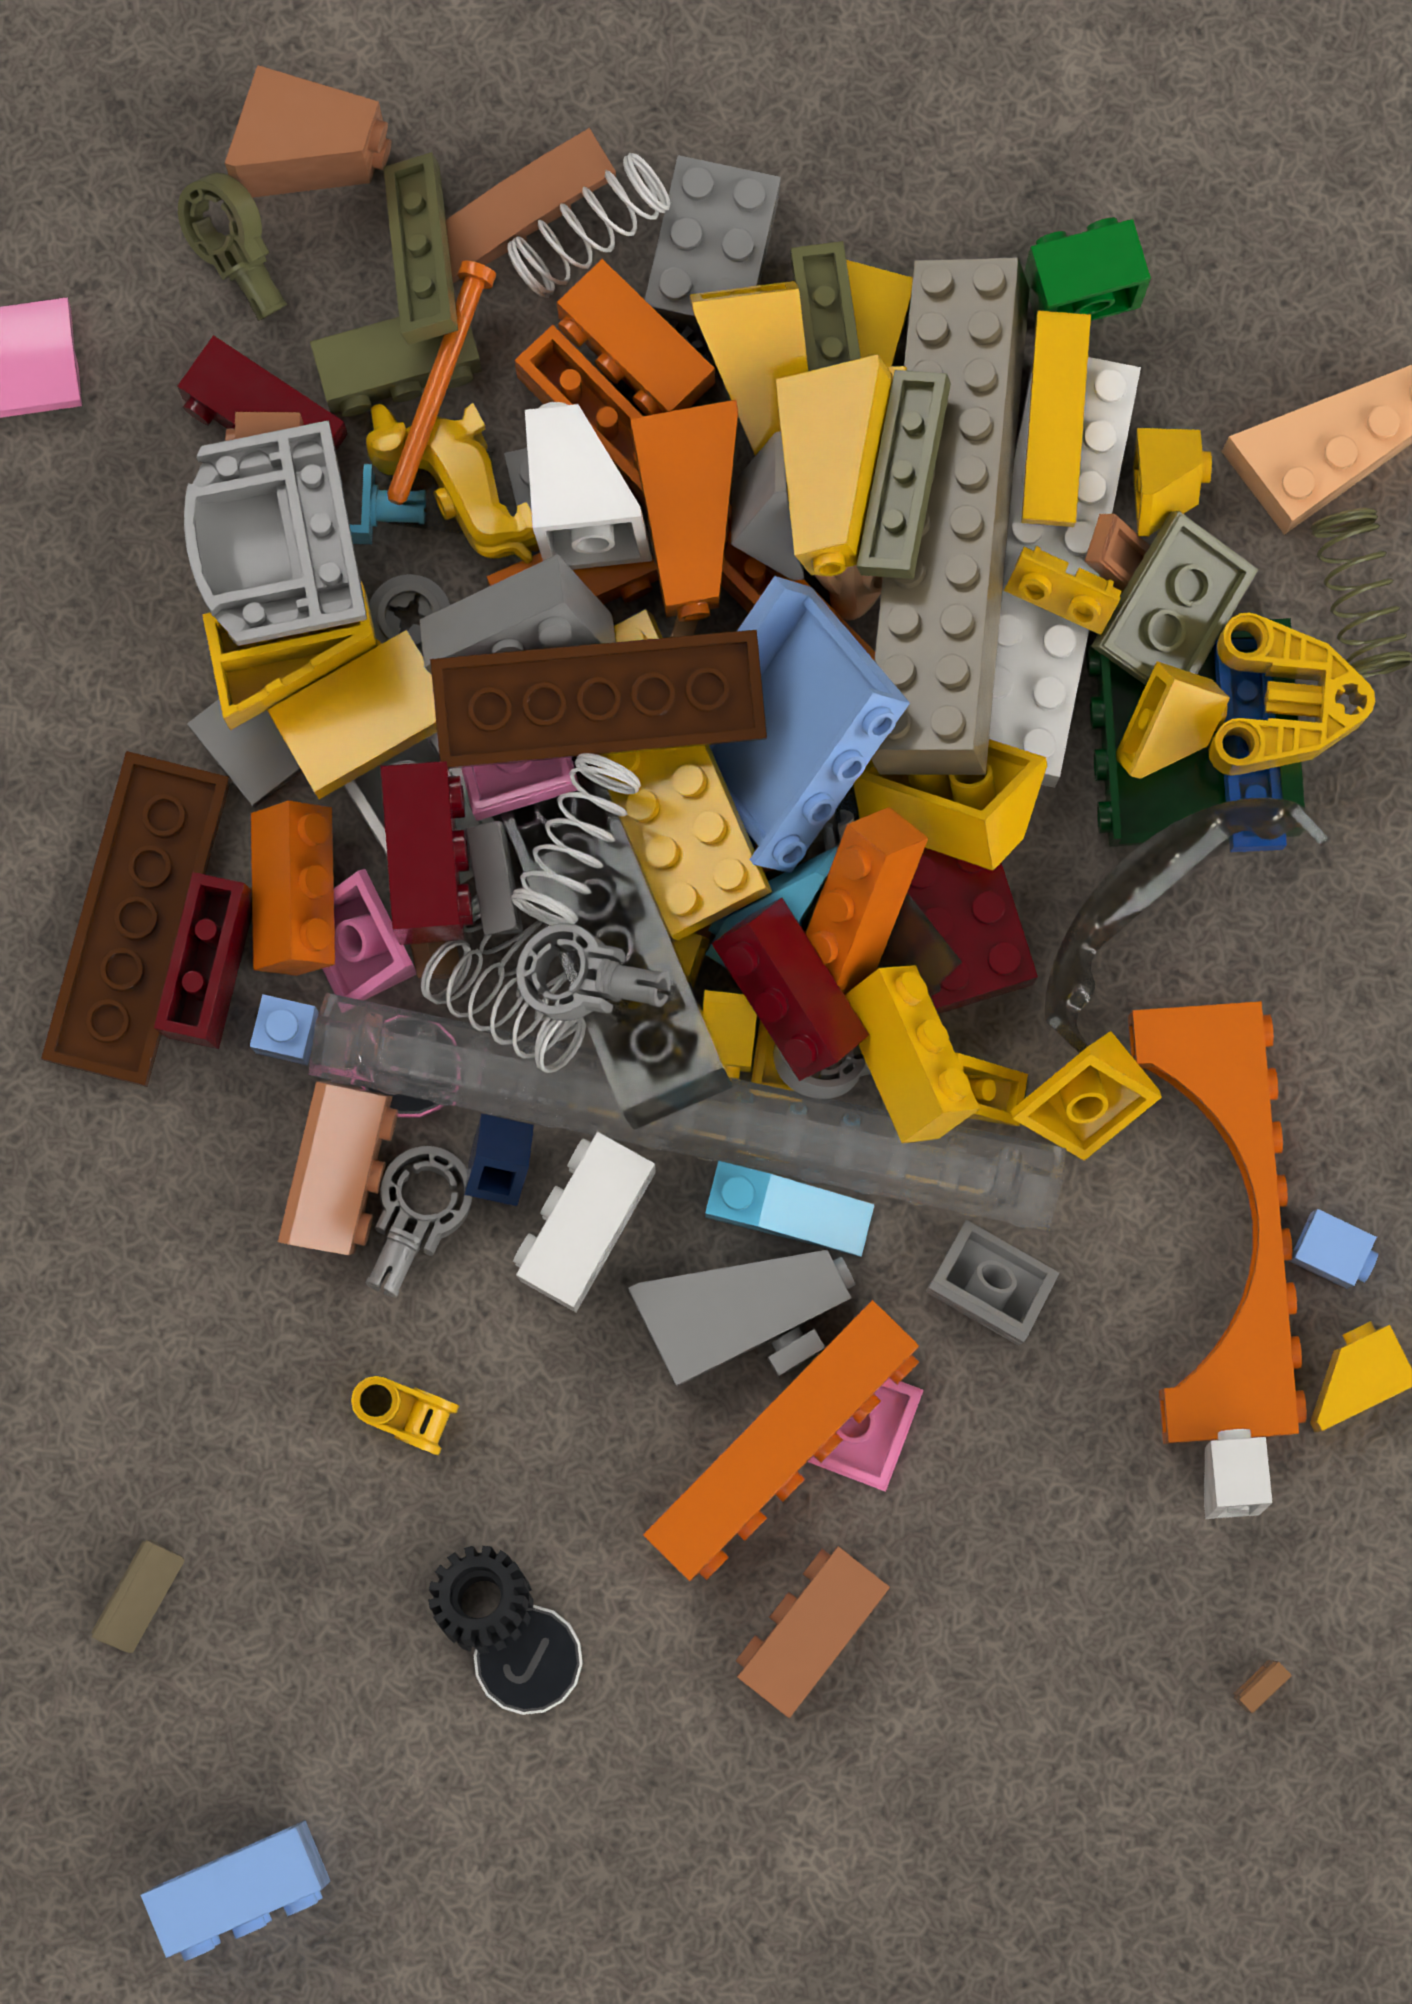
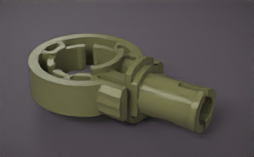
(241, 252)

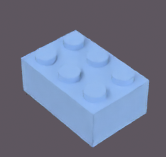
(237, 1892)

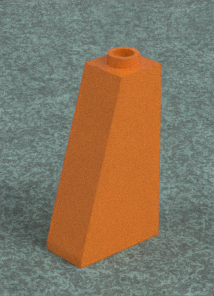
(686, 492)

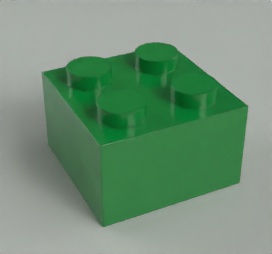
(1089, 271)

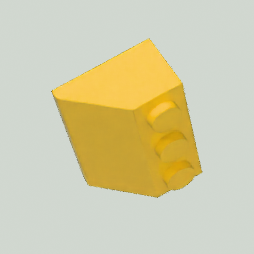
(963, 814)

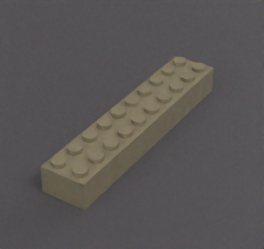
(944, 624)

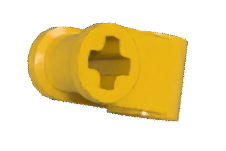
(407, 1413)

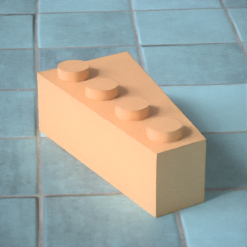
(1323, 448)

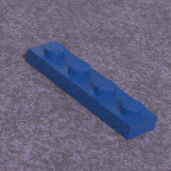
(1247, 701)

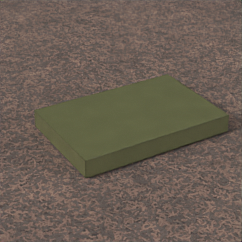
(1175, 601)

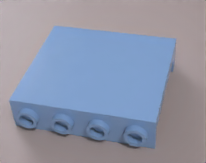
(823, 723)

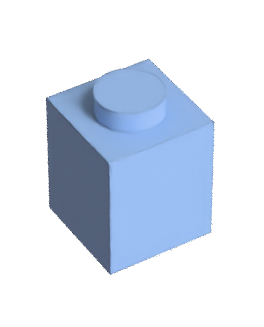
(284, 1029)
(1335, 1250)

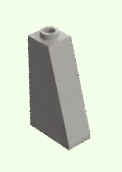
(731, 1310)

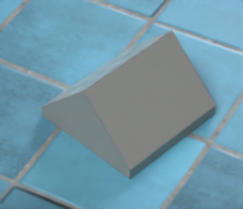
(762, 511)
(992, 1283)

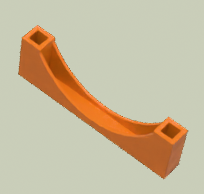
(1221, 1066)

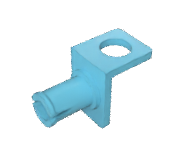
(378, 508)

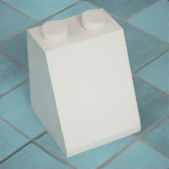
(578, 493)

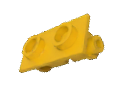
(1078, 598)

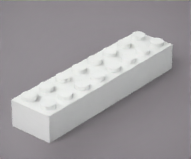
(1037, 649)

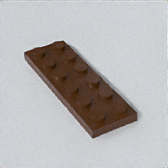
(598, 699)
(124, 941)

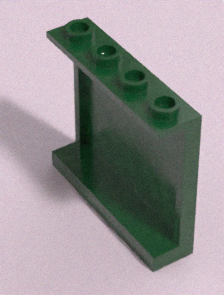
(1144, 806)

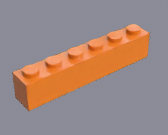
(781, 1441)

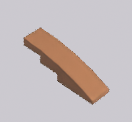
(529, 195)

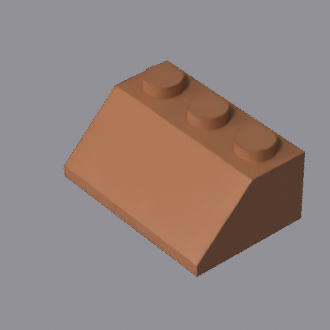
(338, 1168)

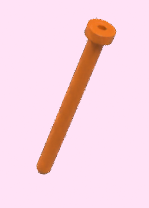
(475, 279)

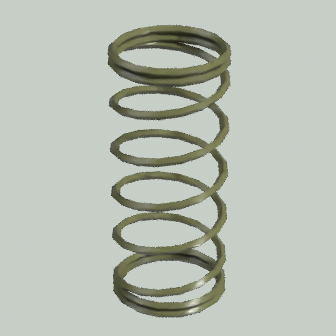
(1366, 517)

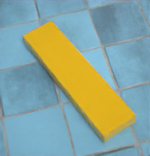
(1056, 418)

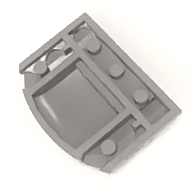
(273, 535)

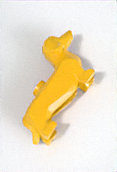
(465, 477)

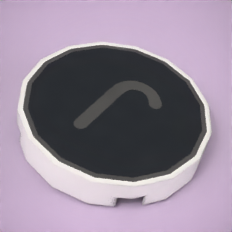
(535, 1668)

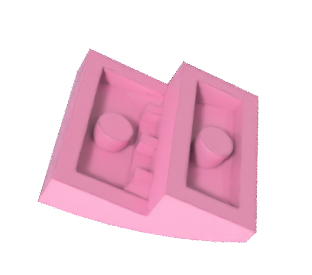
(37, 358)

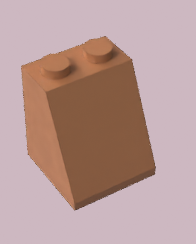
(305, 137)

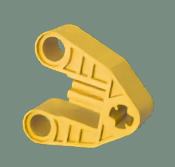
(1296, 656)

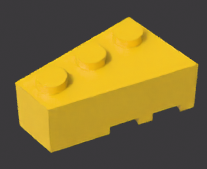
(269, 671)

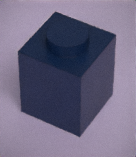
(499, 1159)

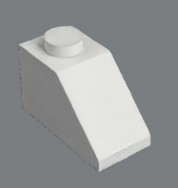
(1236, 1475)

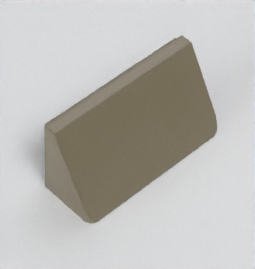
(137, 1596)

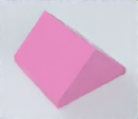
(365, 944)

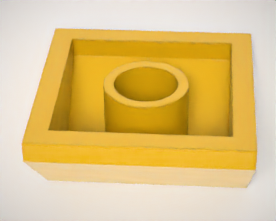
(1089, 1098)

